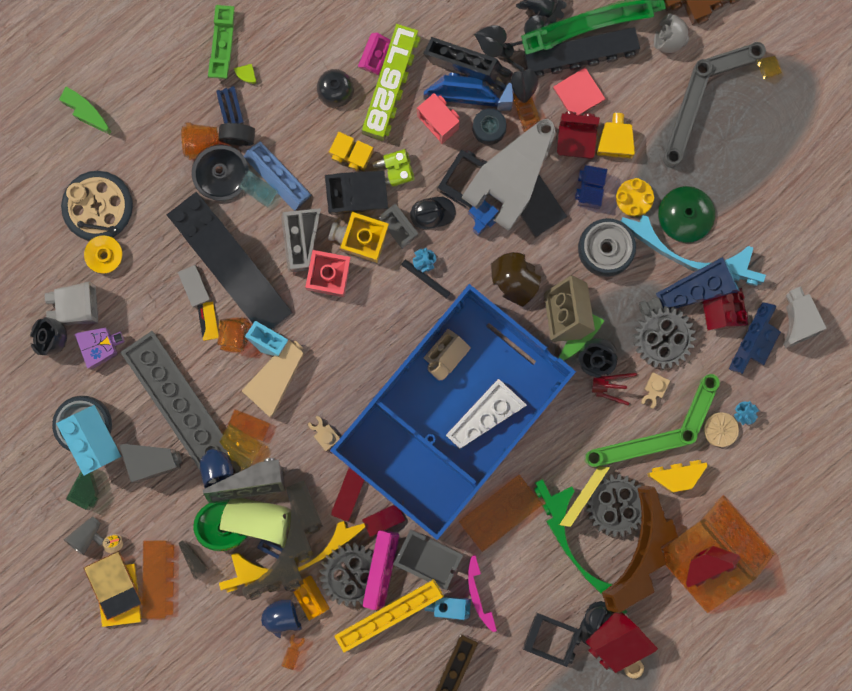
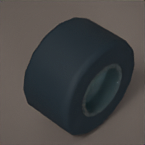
(494, 122)

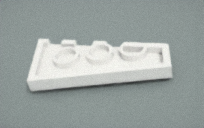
(486, 413)

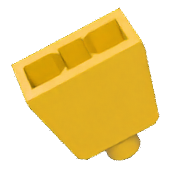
(616, 138)

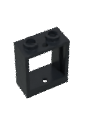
(451, 193)
(532, 634)

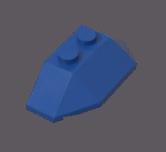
(463, 90)

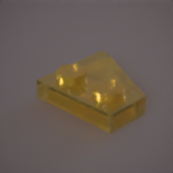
(240, 446)

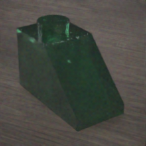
(84, 492)

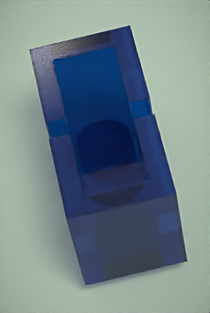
(591, 188)

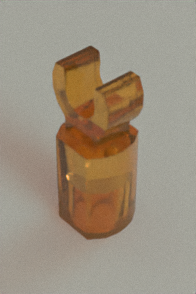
(292, 653)

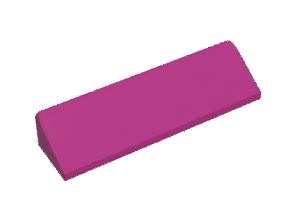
(380, 570)

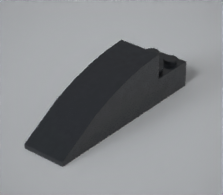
(228, 262)

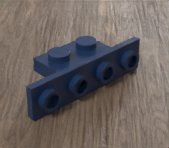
(757, 341)

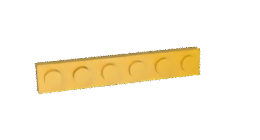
(389, 615)

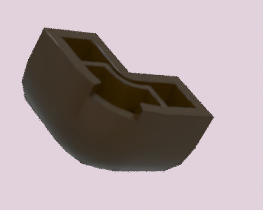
(515, 278)

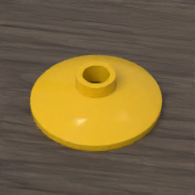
(94, 250)

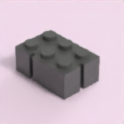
(428, 559)

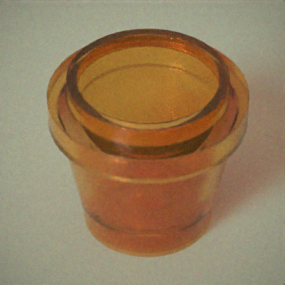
(197, 138)

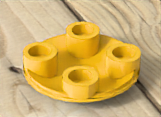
(635, 197)

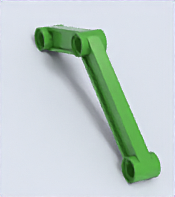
(662, 441)

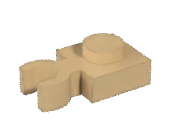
(656, 387)
(326, 435)

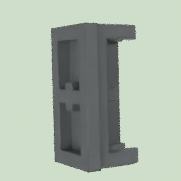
(399, 226)

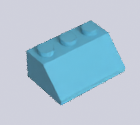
(89, 440)

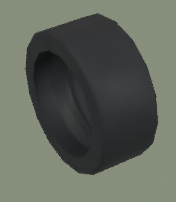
(236, 134)

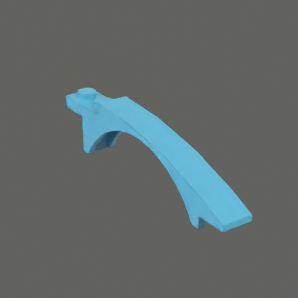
(737, 264)

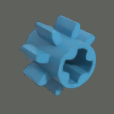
(424, 260)
(746, 413)

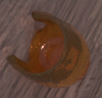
(233, 333)

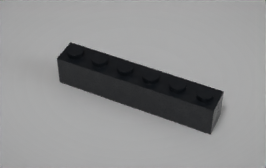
(584, 52)

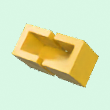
(342, 147)

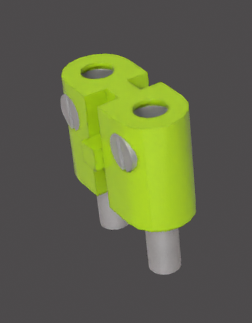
(398, 167)

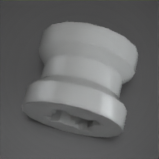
(337, 233)

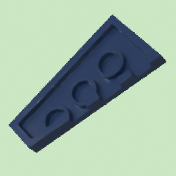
(705, 284)

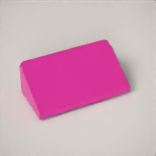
(374, 53)

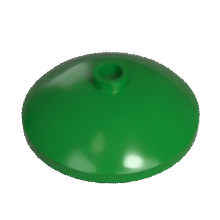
(208, 531)

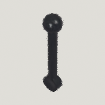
(112, 229)

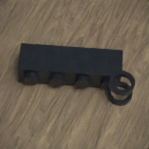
(467, 62)

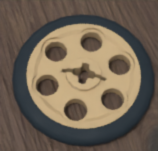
(122, 212)

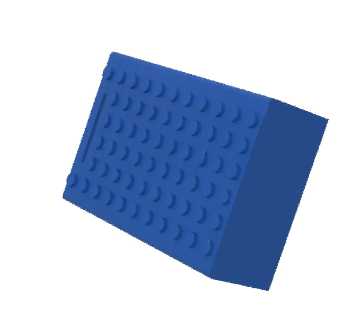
(402, 432)

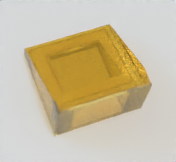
(769, 67)

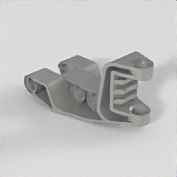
(512, 174)

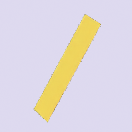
(584, 496)

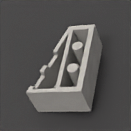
(299, 237)

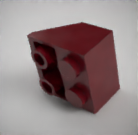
(726, 311)

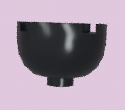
(335, 88)
(48, 336)
(598, 357)

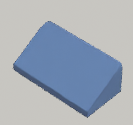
(506, 100)

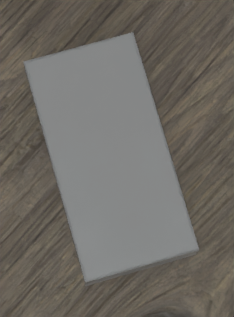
(194, 286)

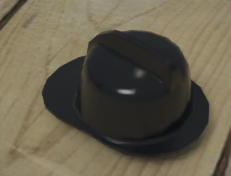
(432, 212)
(593, 619)

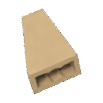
(274, 378)

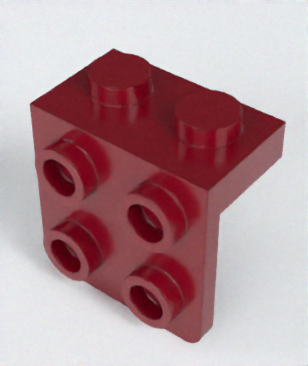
(577, 135)

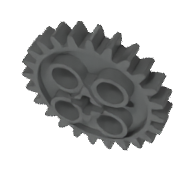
(653, 324)
(599, 508)
(336, 585)

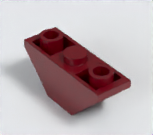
(710, 564)

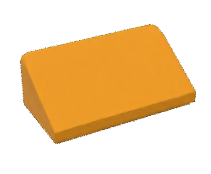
(311, 598)

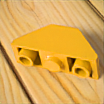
(678, 477)

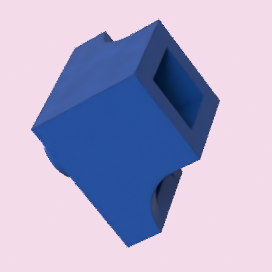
(483, 217)

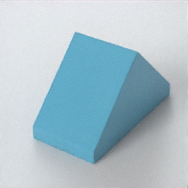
(265, 339)

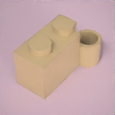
(446, 354)

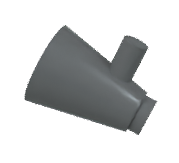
(82, 537)

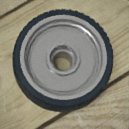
(614, 234)
(74, 406)

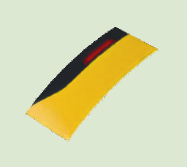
(208, 321)

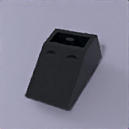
(356, 192)

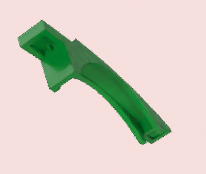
(597, 18)
(556, 507)

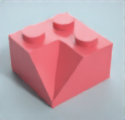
(438, 117)
(328, 273)

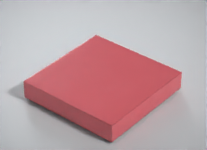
(579, 92)

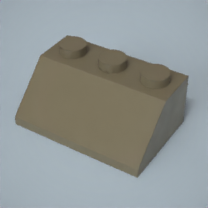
(569, 310)

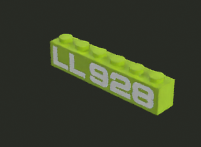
(390, 82)

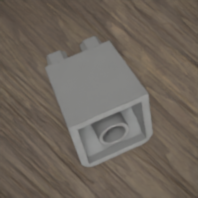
(74, 304)
(803, 318)

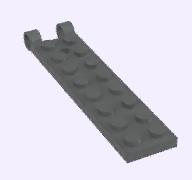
(174, 398)

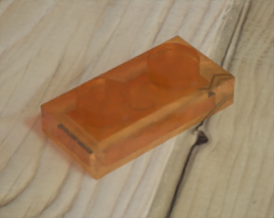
(249, 425)

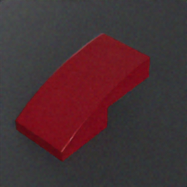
(383, 520)

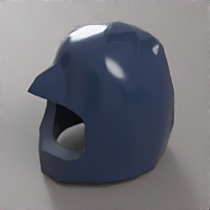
(214, 465)
(280, 617)

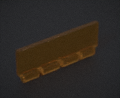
(155, 586)

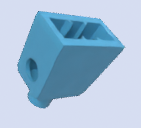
(457, 608)

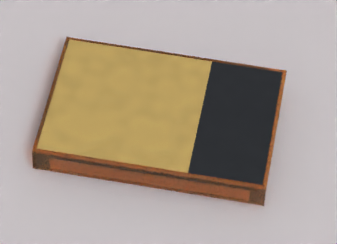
(113, 585)

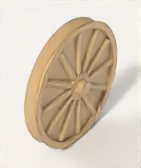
(721, 429)

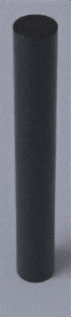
(426, 279)

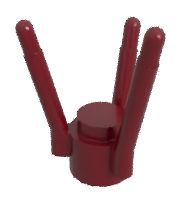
(601, 386)

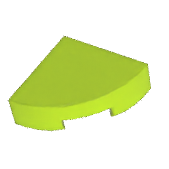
(246, 73)

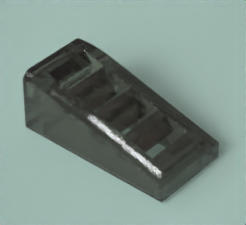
(194, 562)

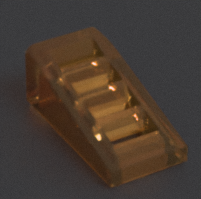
(529, 120)

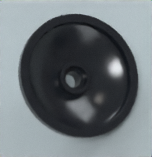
(221, 184)

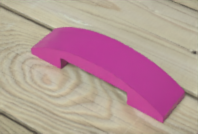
(487, 617)

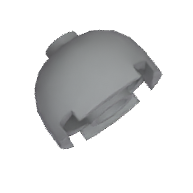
(672, 34)

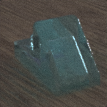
(257, 189)

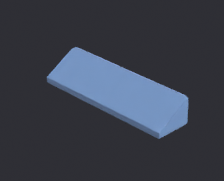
(277, 175)

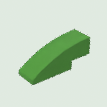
(83, 110)
(574, 346)

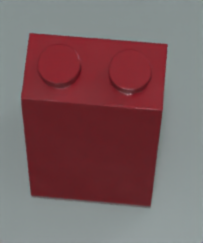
(620, 643)

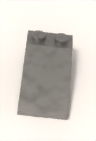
(256, 480)

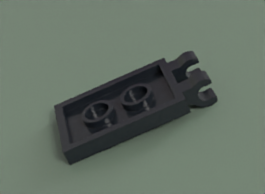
(542, 210)

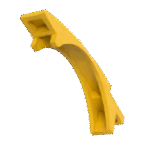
(249, 572)

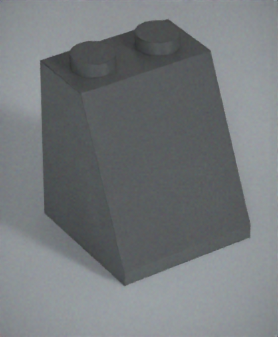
(149, 462)

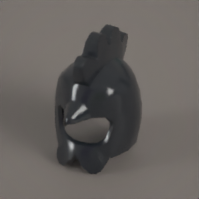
(547, 8)

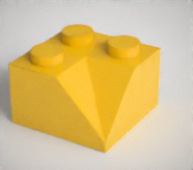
(364, 237)

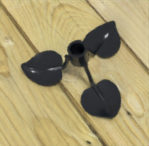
(492, 44)

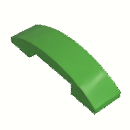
(222, 42)

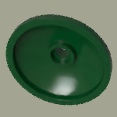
(677, 223)

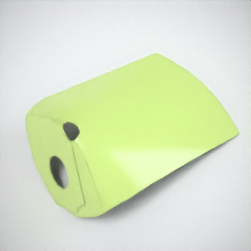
(256, 520)

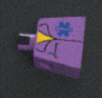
(98, 346)

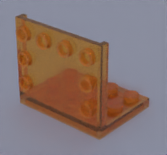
(727, 530)

